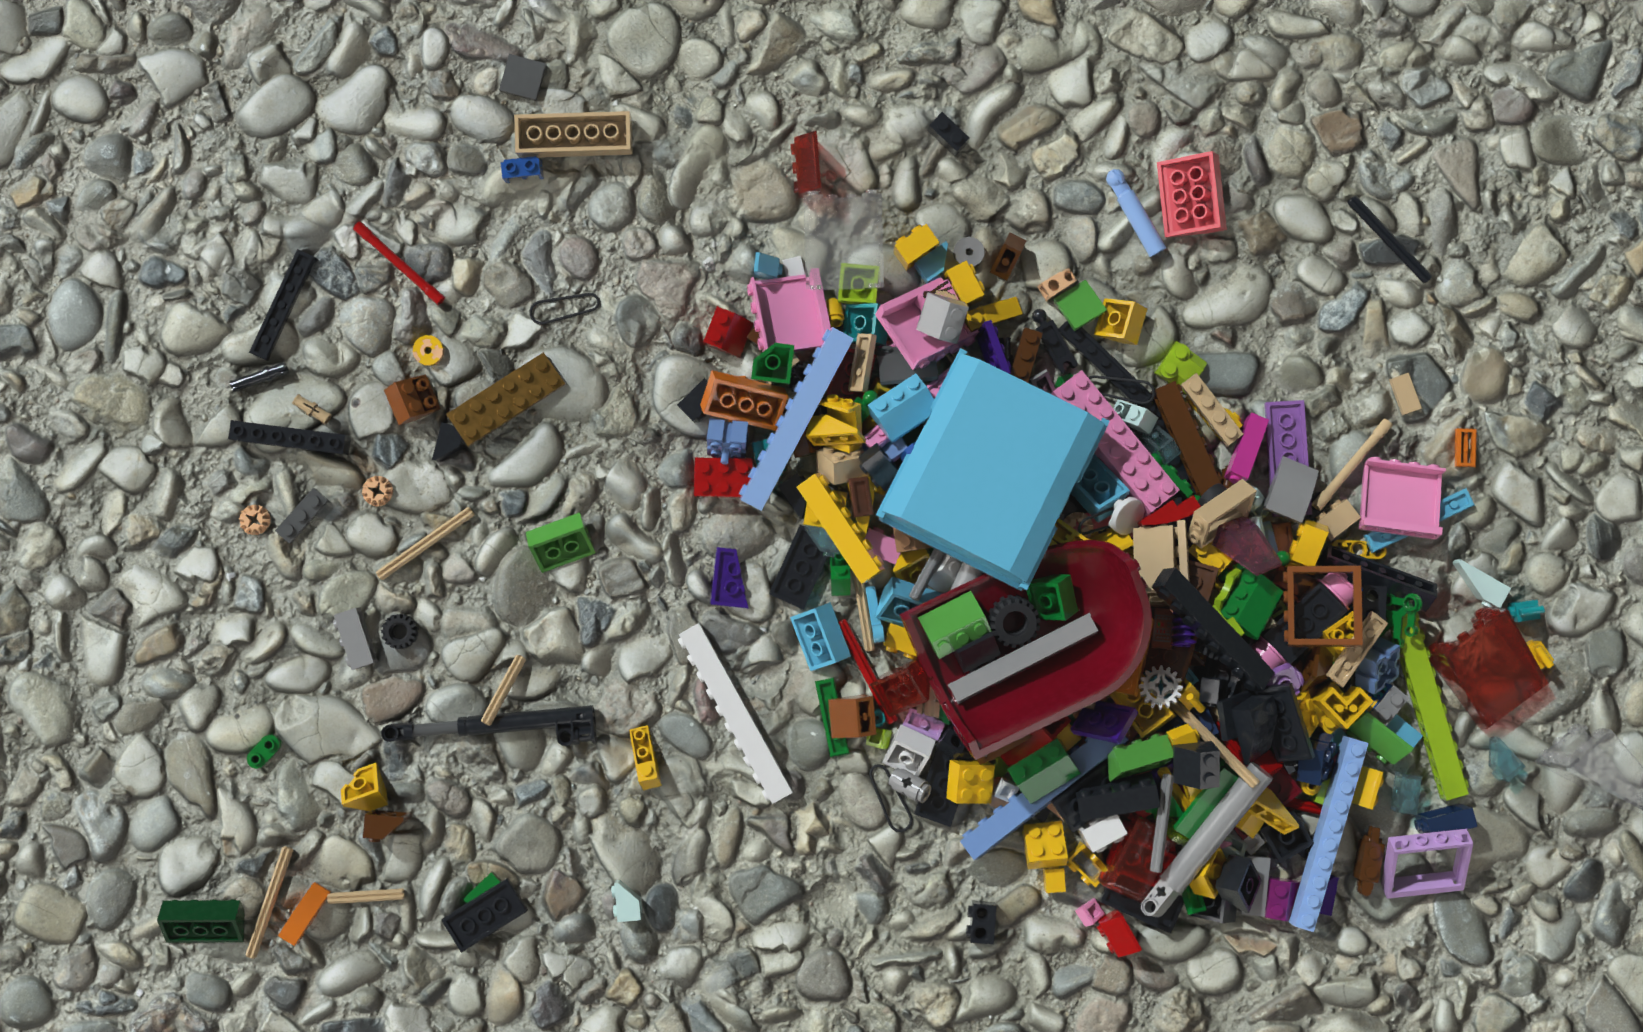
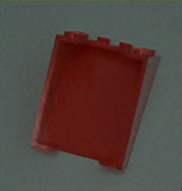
(1489, 667)

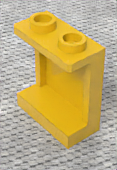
(846, 412)

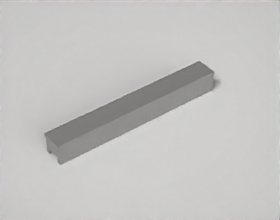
(1023, 658)

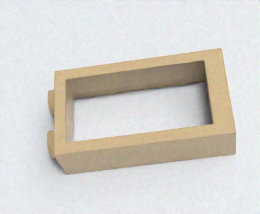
(1223, 508)

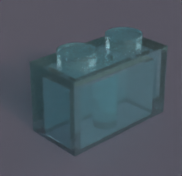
(1406, 793)

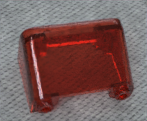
(1130, 867)

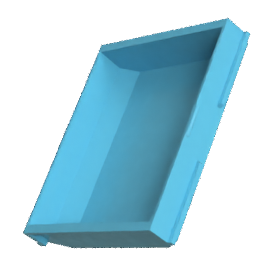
(992, 471)

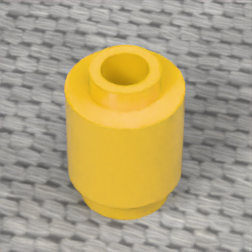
(835, 312)
(1309, 790)

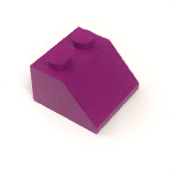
(1281, 898)

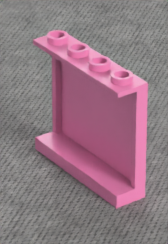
(788, 312)
(900, 321)
(1401, 498)

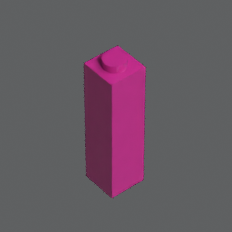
(1246, 448)

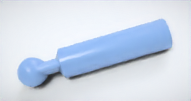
(1135, 213)

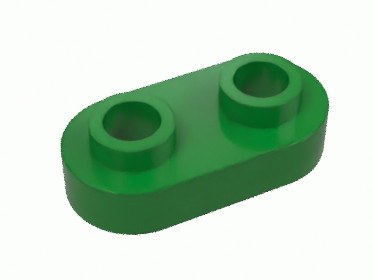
(263, 752)

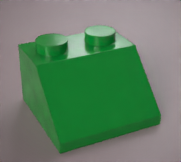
(1053, 597)

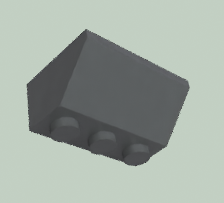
(895, 369)

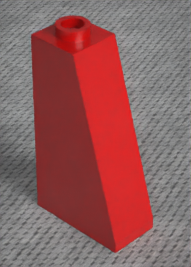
(1038, 740)

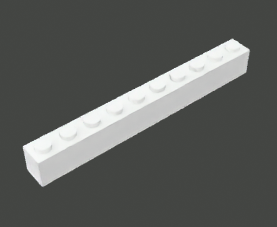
(735, 712)

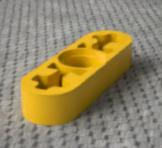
(1343, 543)

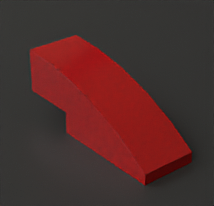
(1171, 512)

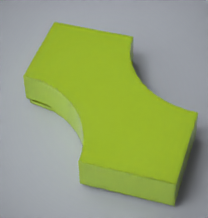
(1230, 582)

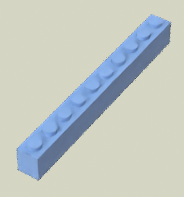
(796, 418)
(1328, 833)

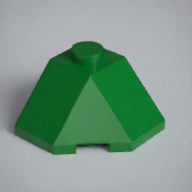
(774, 364)

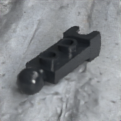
(1053, 342)

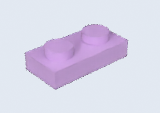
(924, 724)

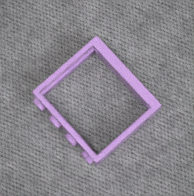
(1431, 882)

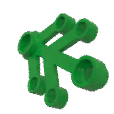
(1396, 617)

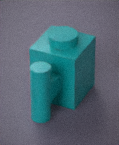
(1525, 610)

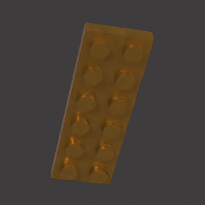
(505, 399)

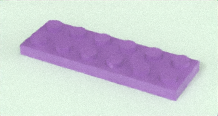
(1286, 435)

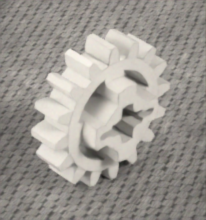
(1152, 687)

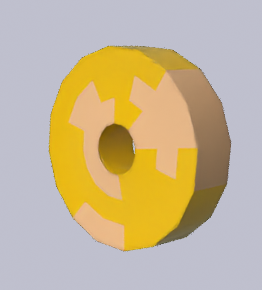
(422, 344)

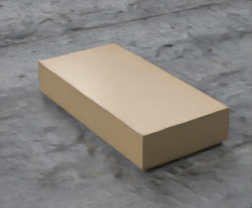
(1405, 393)

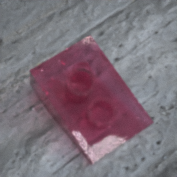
(1246, 545)

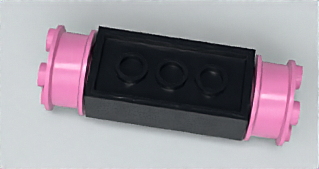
(1313, 613)

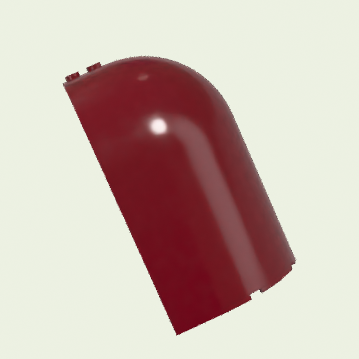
(1106, 587)

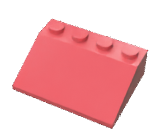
(1191, 195)

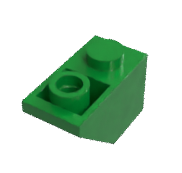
(840, 576)

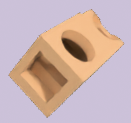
(1056, 284)

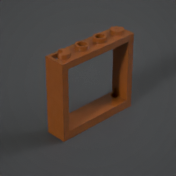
(1357, 607)

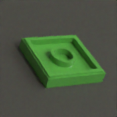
(1080, 305)

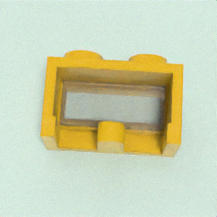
(1086, 863)

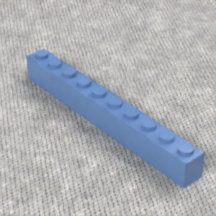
(1019, 810)

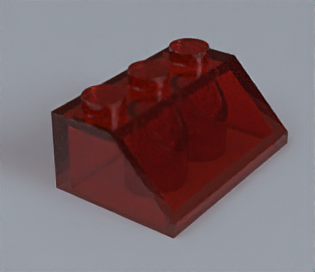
(807, 164)
(902, 688)

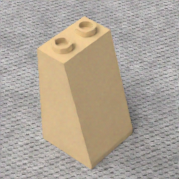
(1154, 552)

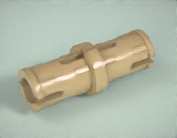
(314, 410)

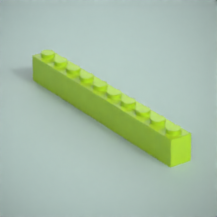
(1431, 715)

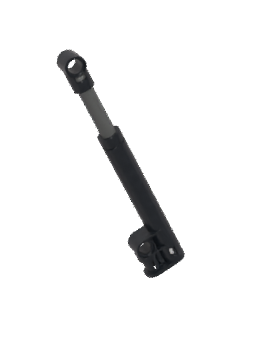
(571, 719)

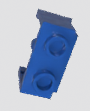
(521, 168)

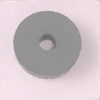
(972, 244)

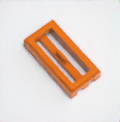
(1458, 437)

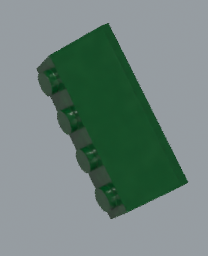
(202, 921)

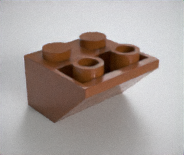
(412, 399)
(852, 716)

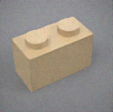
(1338, 518)

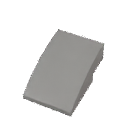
(1291, 490)

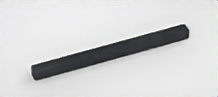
(1391, 241)

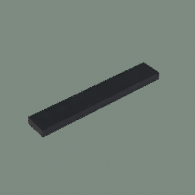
(282, 305)
(1104, 363)

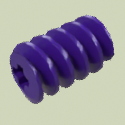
(1183, 634)

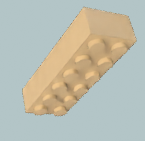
(573, 134)

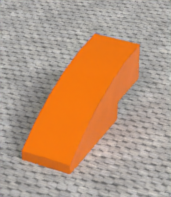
(304, 914)

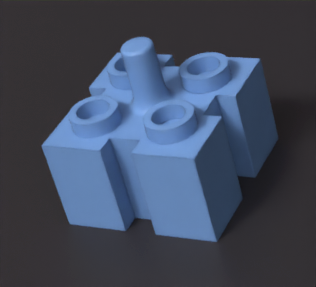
(727, 439)
(1378, 666)

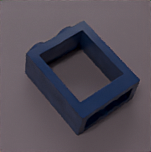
(1446, 819)

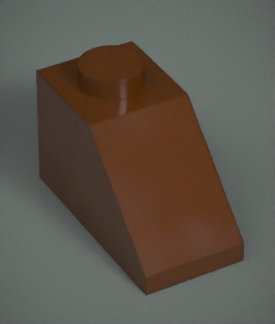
(1008, 256)

